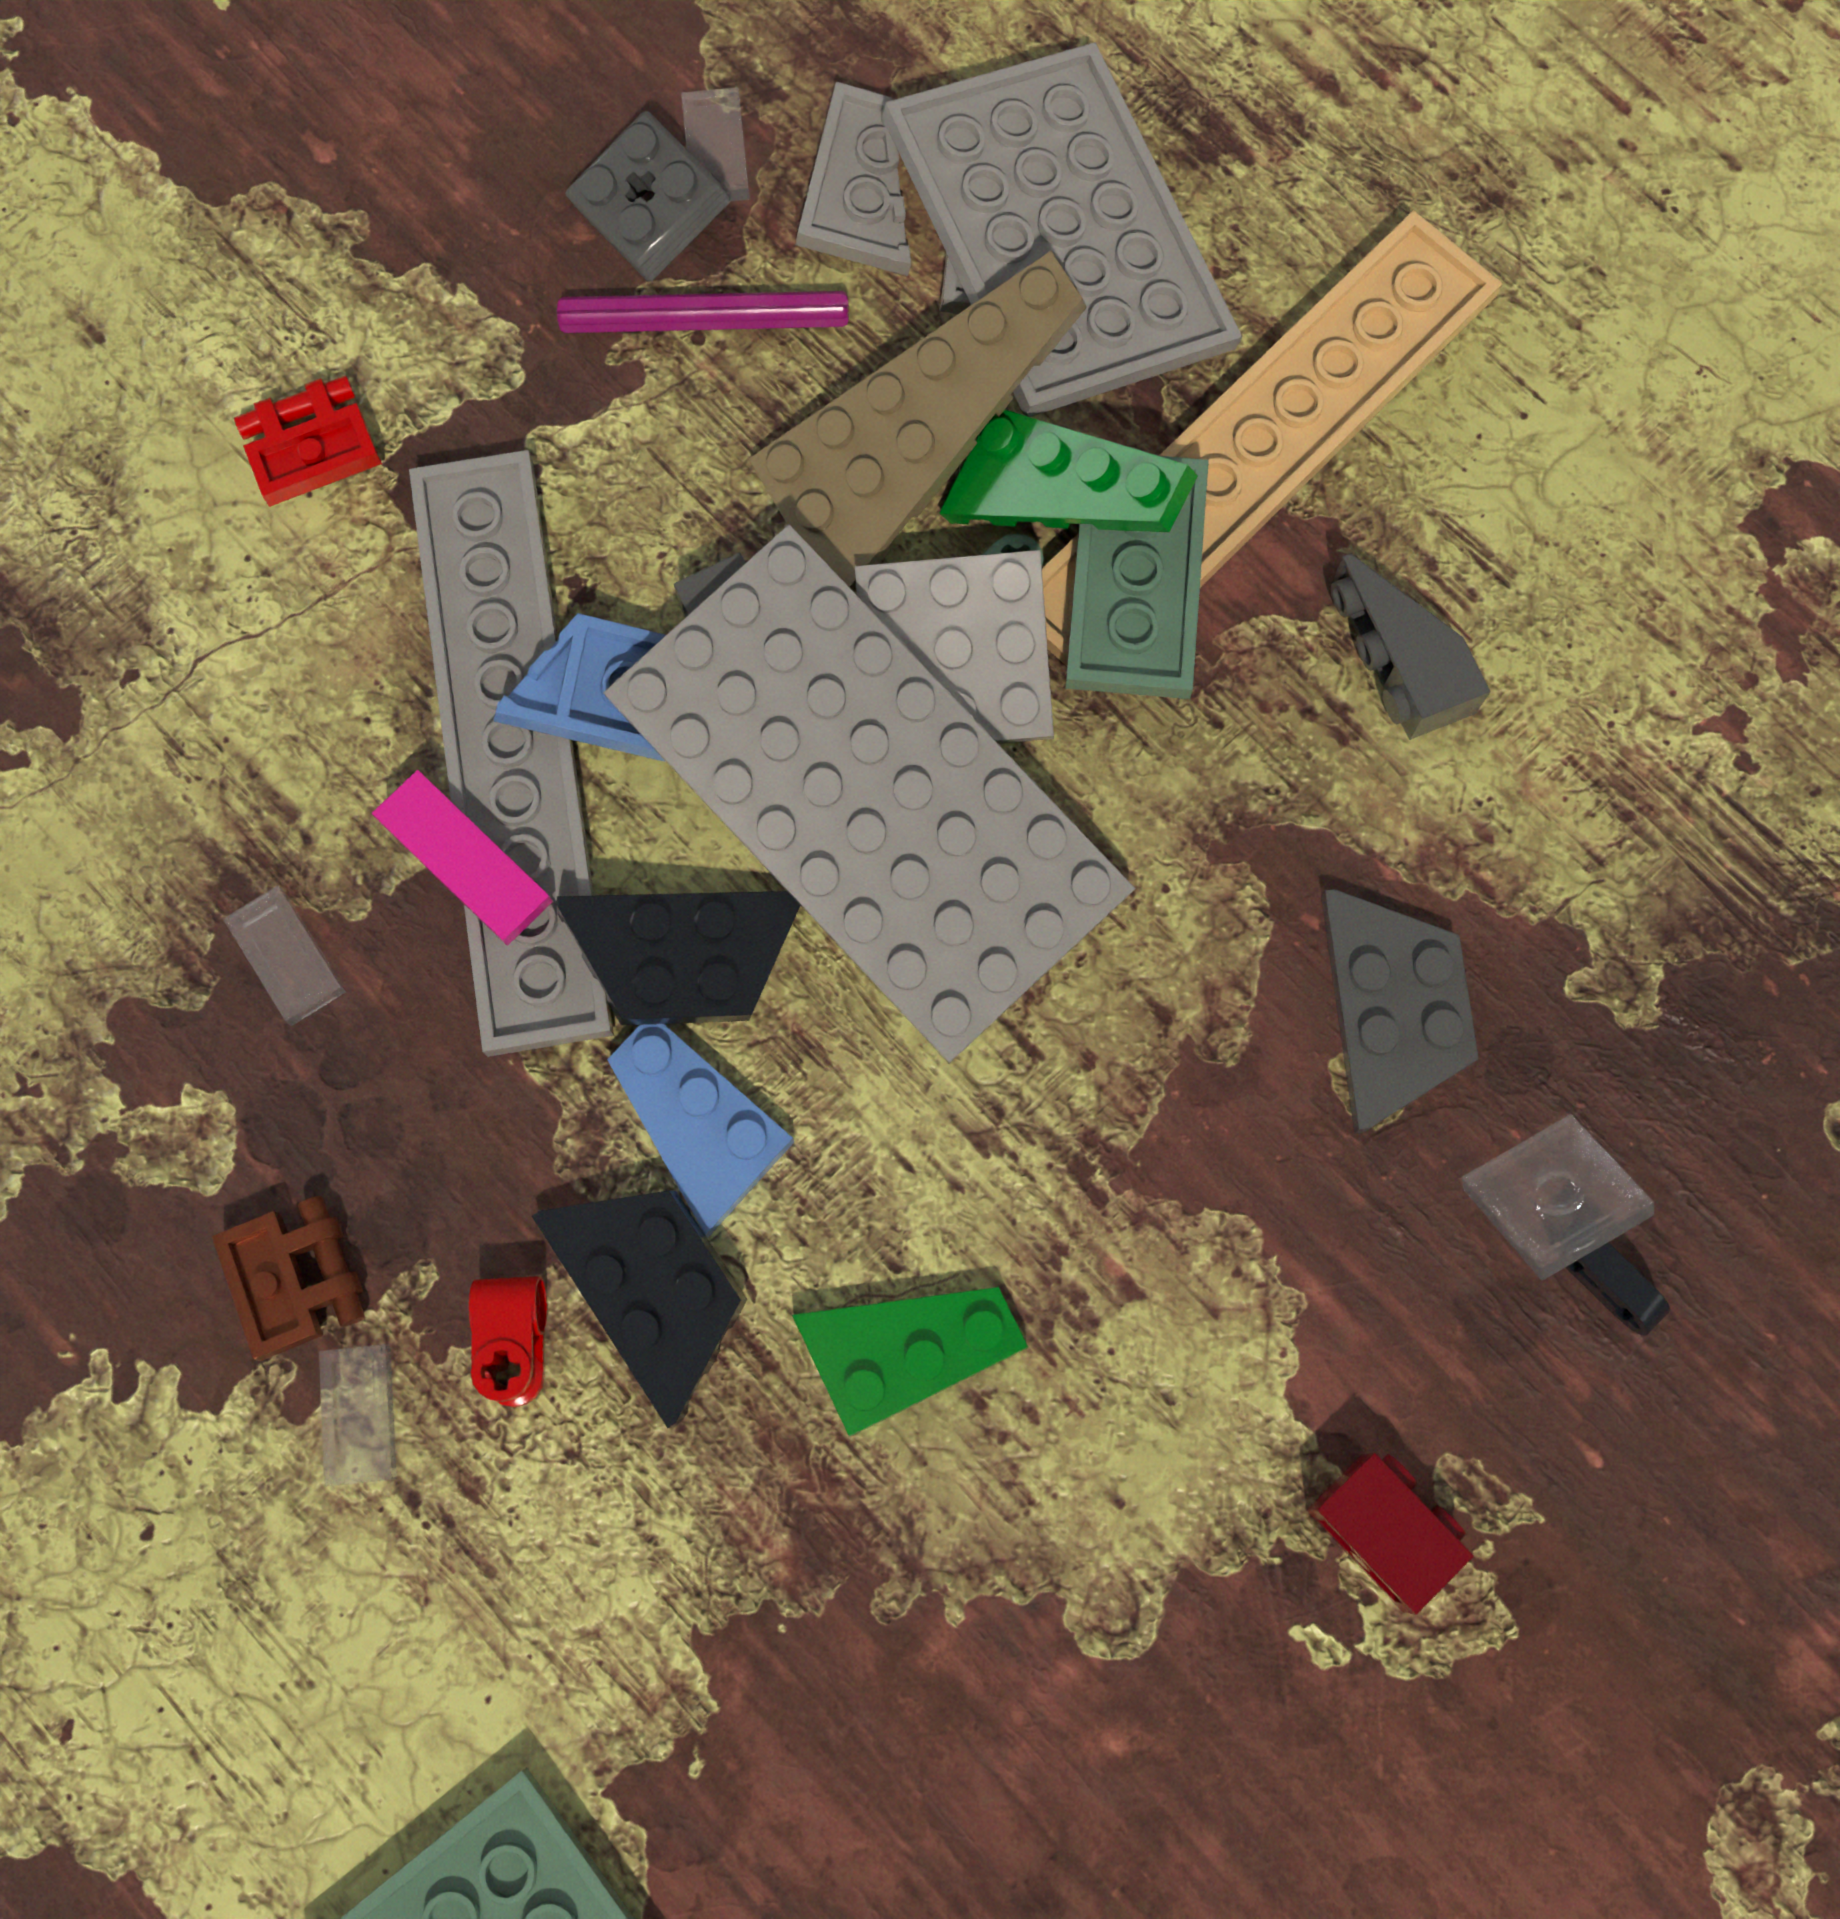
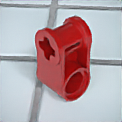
(508, 1327)

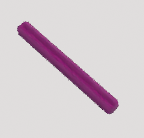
(703, 311)

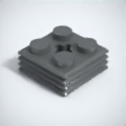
(643, 161)

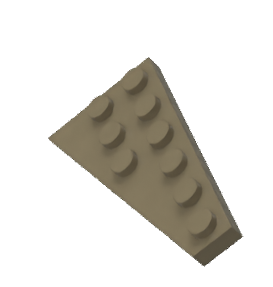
(898, 435)

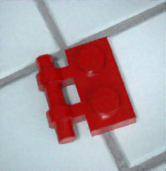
(312, 452)

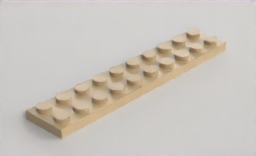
(1312, 393)

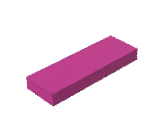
(462, 857)

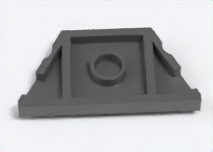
(1396, 1004)

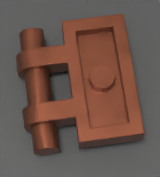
(269, 1284)

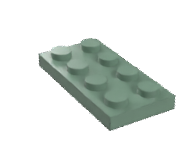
(1139, 604)

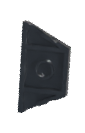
(680, 951)
(650, 1287)

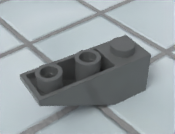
(1418, 658)

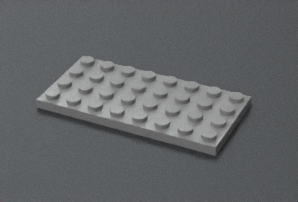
(869, 793)

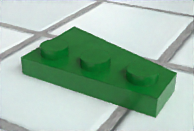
(906, 1350)

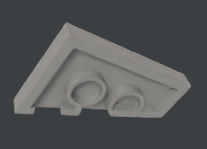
(855, 186)

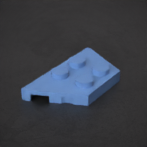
(568, 681)

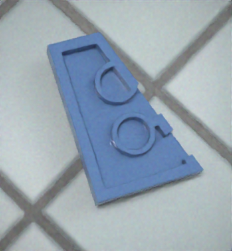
(698, 1121)

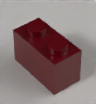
(1391, 1531)

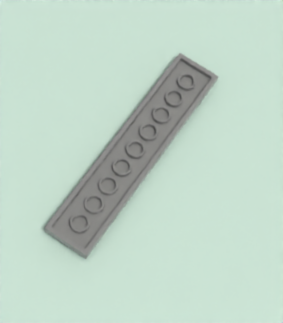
(519, 786)

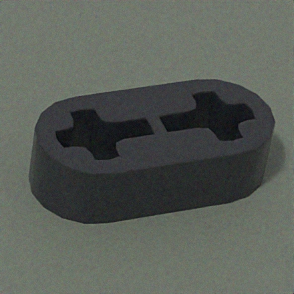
(1621, 1288)

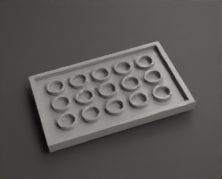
(1059, 166)

